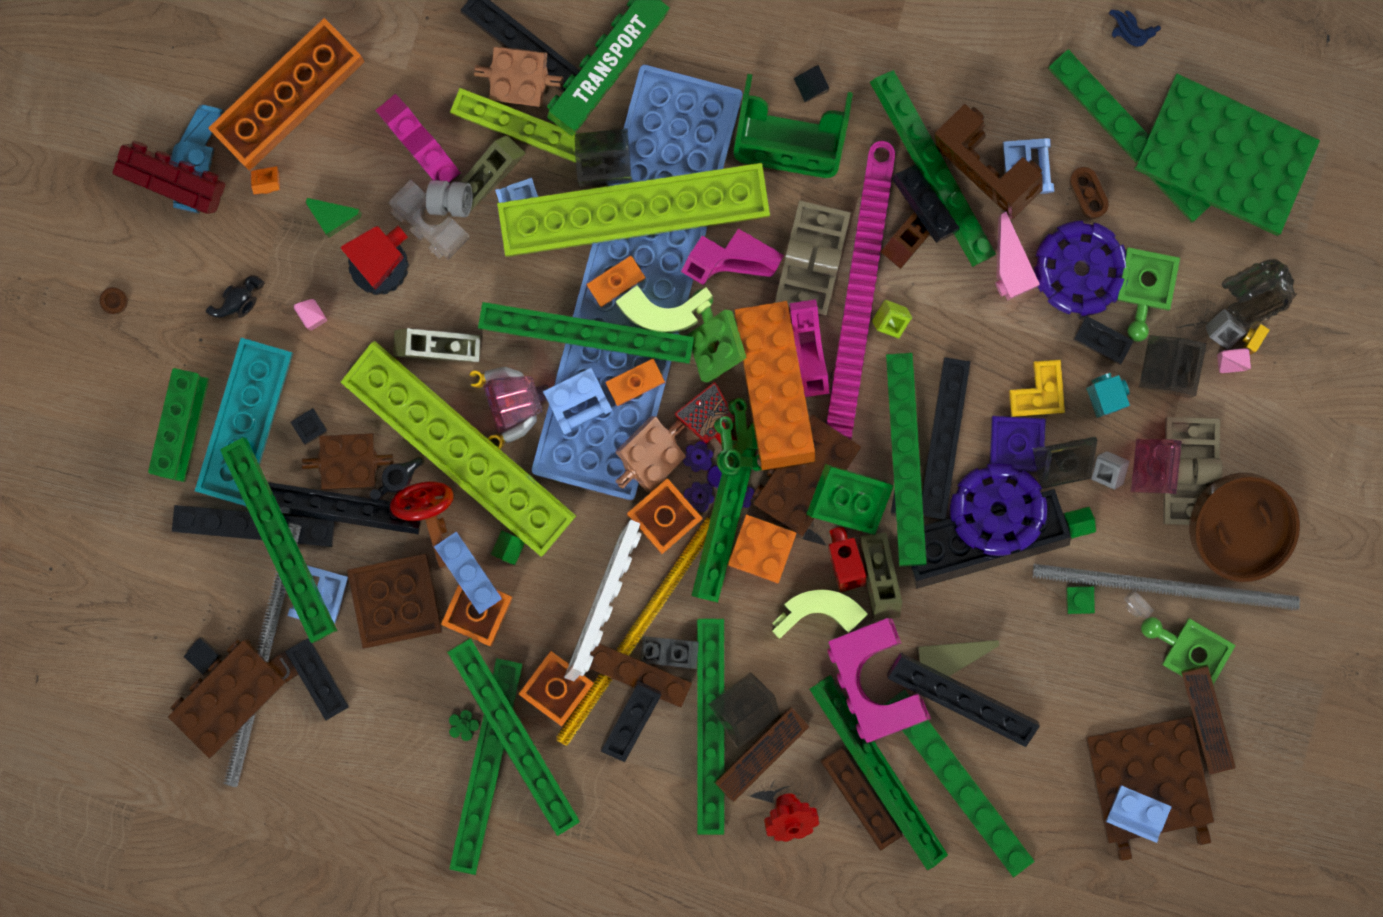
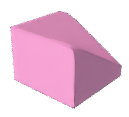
(310, 314)
(1234, 360)

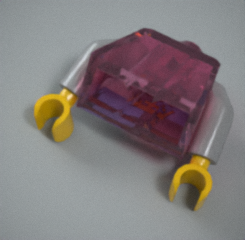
(512, 401)

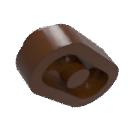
(1091, 192)

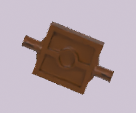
(347, 461)

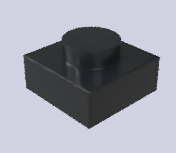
(309, 426)

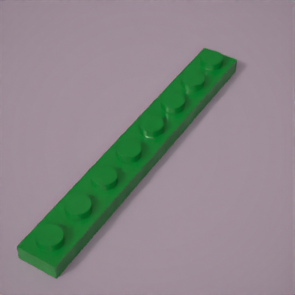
(1116, 122)
(932, 165)
(585, 333)
(906, 459)
(278, 540)
(709, 728)
(513, 736)
(879, 774)
(483, 779)
(967, 794)

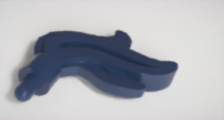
(1129, 29)

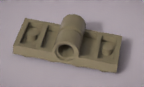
(813, 255)
(1198, 464)

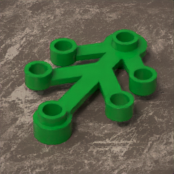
(745, 440)

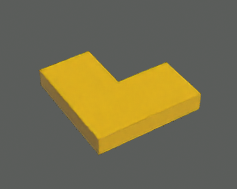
(1045, 397)

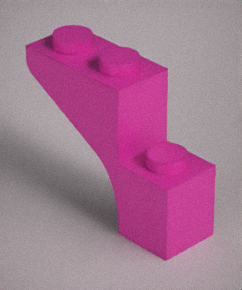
(417, 140)
(741, 255)

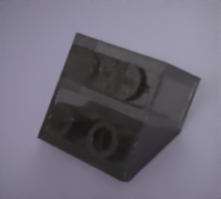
(603, 157)
(1172, 365)

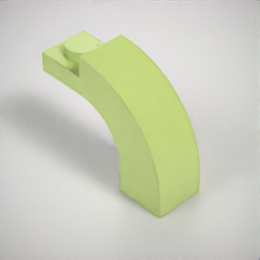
(651, 317)
(834, 604)

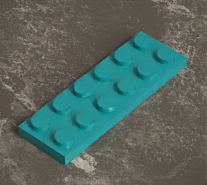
(244, 412)

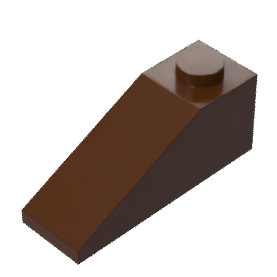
(906, 241)

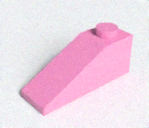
(1013, 267)

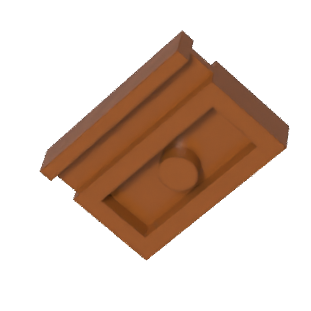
(436, 529)

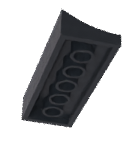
(951, 557)

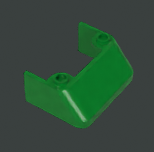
(790, 143)

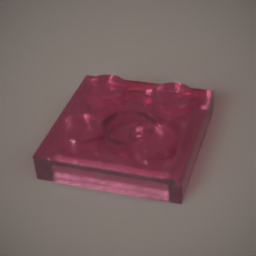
(1156, 466)

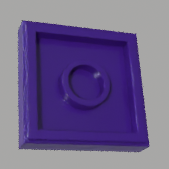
(1014, 441)

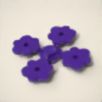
(713, 478)

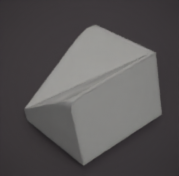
(1225, 329)
(1110, 470)

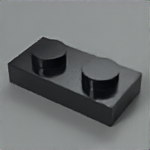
(1103, 340)

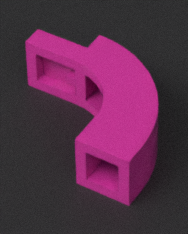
(809, 347)

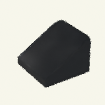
(811, 83)
(202, 655)

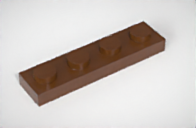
(629, 670)

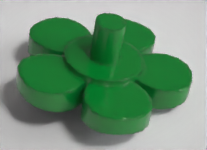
(463, 725)

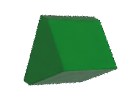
(1080, 522)
(508, 547)

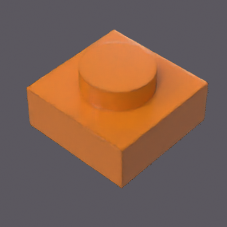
(265, 180)

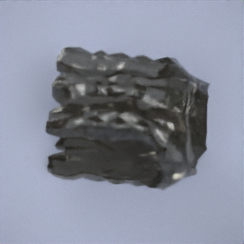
(1260, 291)

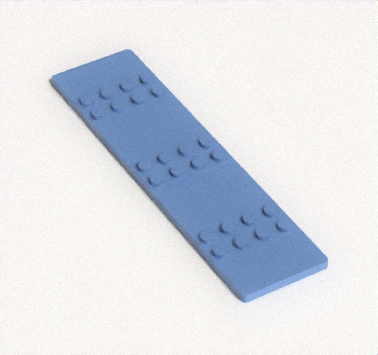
(673, 130)

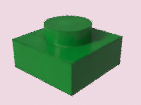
(1080, 600)

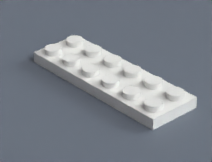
(600, 609)

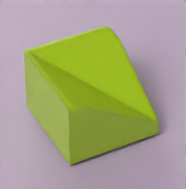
(891, 319)

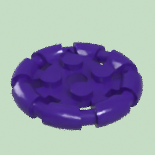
(1086, 252)
(998, 493)

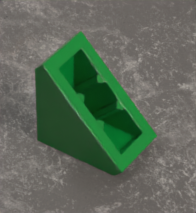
(332, 216)

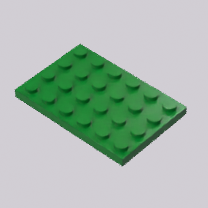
(1227, 154)

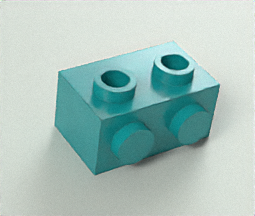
(1108, 394)

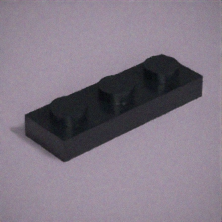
(925, 203)
(317, 679)
(631, 721)

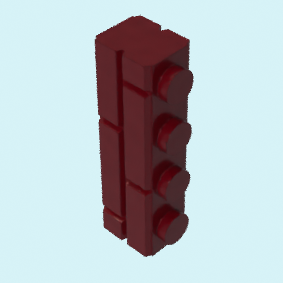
(169, 178)

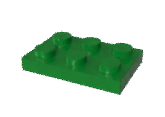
(850, 499)

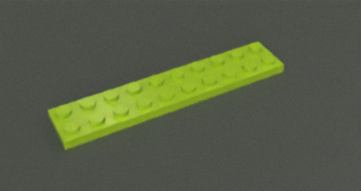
(633, 210)
(458, 449)

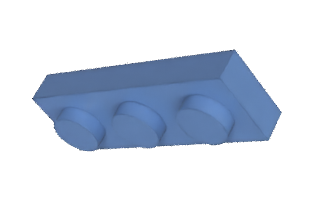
(468, 572)

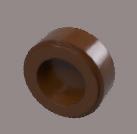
(113, 301)

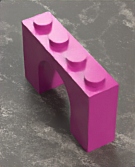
(850, 655)

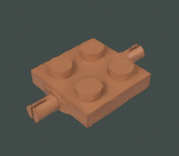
(518, 76)
(650, 454)

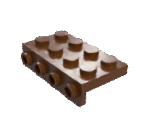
(792, 487)
(226, 698)

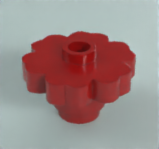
(791, 819)

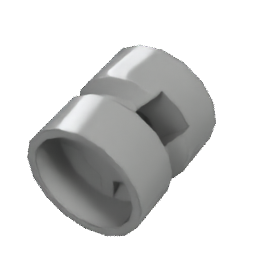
(446, 198)

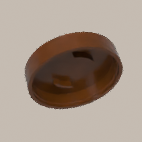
(1244, 527)

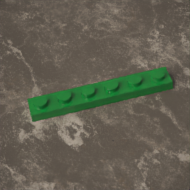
(721, 532)

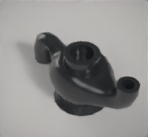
(238, 299)
(396, 477)

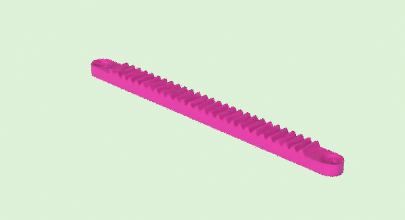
(860, 291)

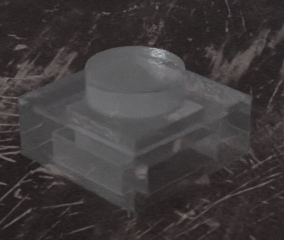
(1137, 605)

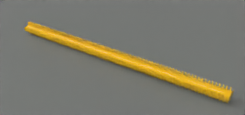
(637, 630)

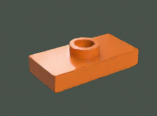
(616, 281)
(635, 382)

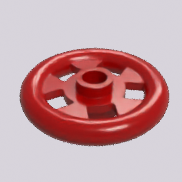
(421, 501)

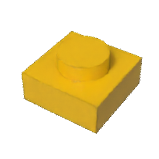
(1254, 338)

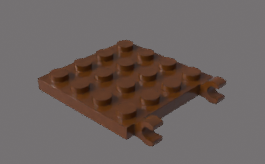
(1156, 762)

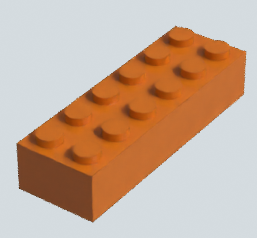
(286, 94)
(775, 386)

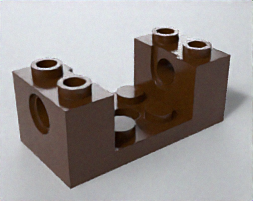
(957, 142)

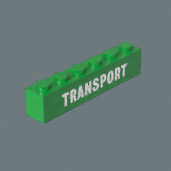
(606, 64)

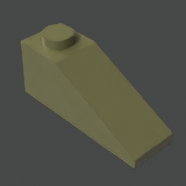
(493, 168)
(436, 345)
(880, 577)
(953, 657)

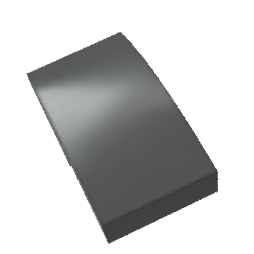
(669, 652)

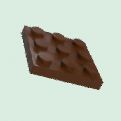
(394, 601)

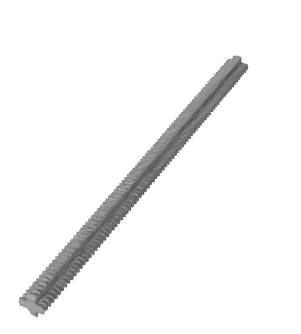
(1166, 586)
(264, 650)

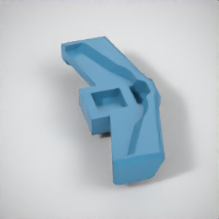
(193, 144)

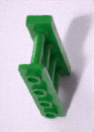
(178, 425)

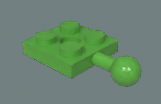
(1156, 296)
(730, 347)
(1190, 636)

